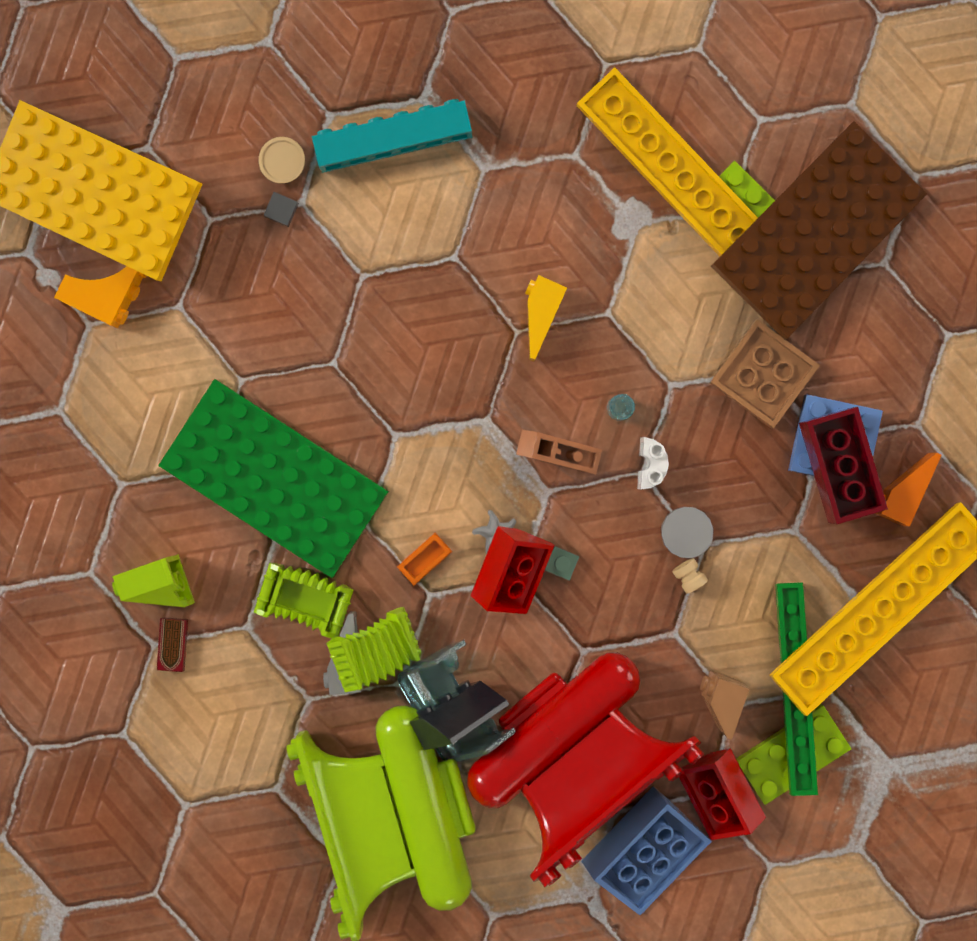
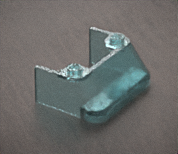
(433, 678)

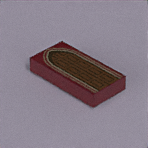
(172, 644)

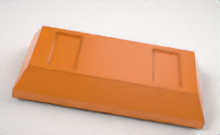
(424, 559)

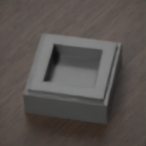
(281, 209)

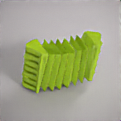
(304, 598)
(375, 652)

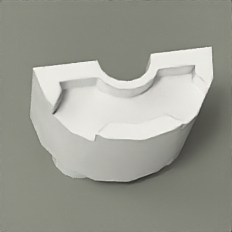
(656, 463)

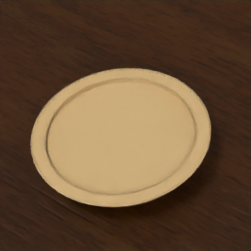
(281, 160)

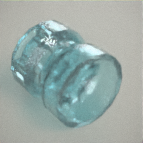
(617, 409)

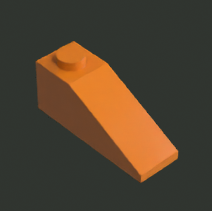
(907, 491)

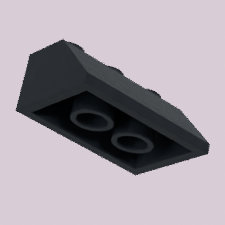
(456, 714)

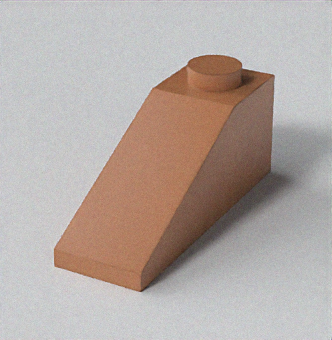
(558, 451)

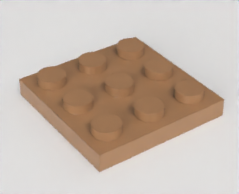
(764, 374)

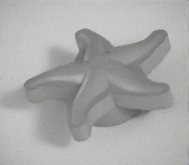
(489, 530)

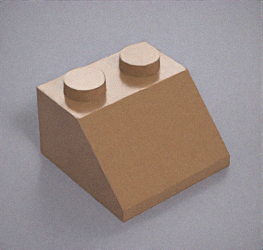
(725, 700)

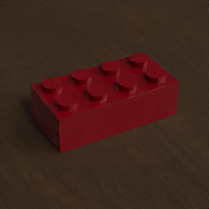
(843, 466)

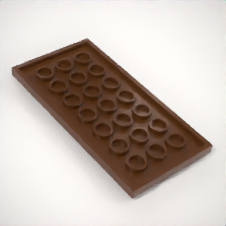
(819, 230)

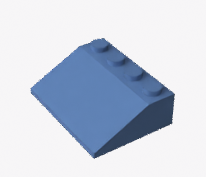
(645, 851)

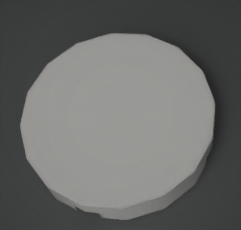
(687, 532)

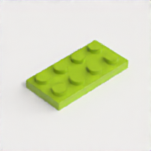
(767, 762)

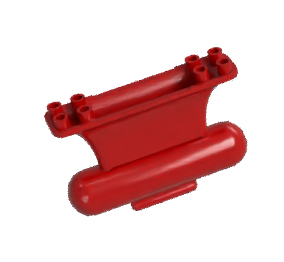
(576, 758)

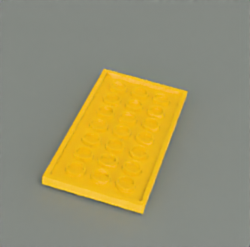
(94, 190)

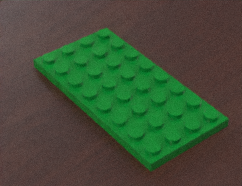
(273, 478)

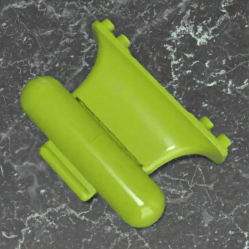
(388, 819)

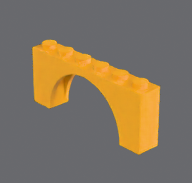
(102, 298)

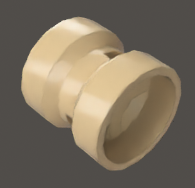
(690, 576)

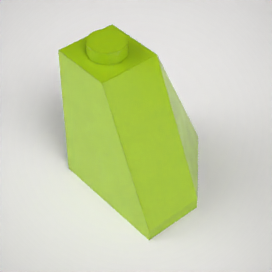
(155, 583)

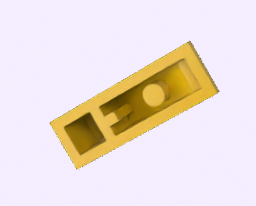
(541, 308)

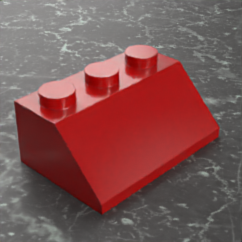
(511, 571)
(722, 795)

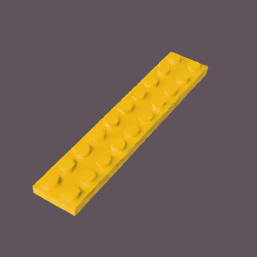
(666, 161)
(879, 610)

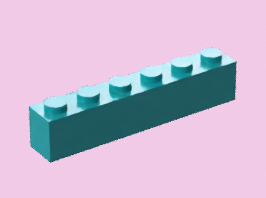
(392, 136)

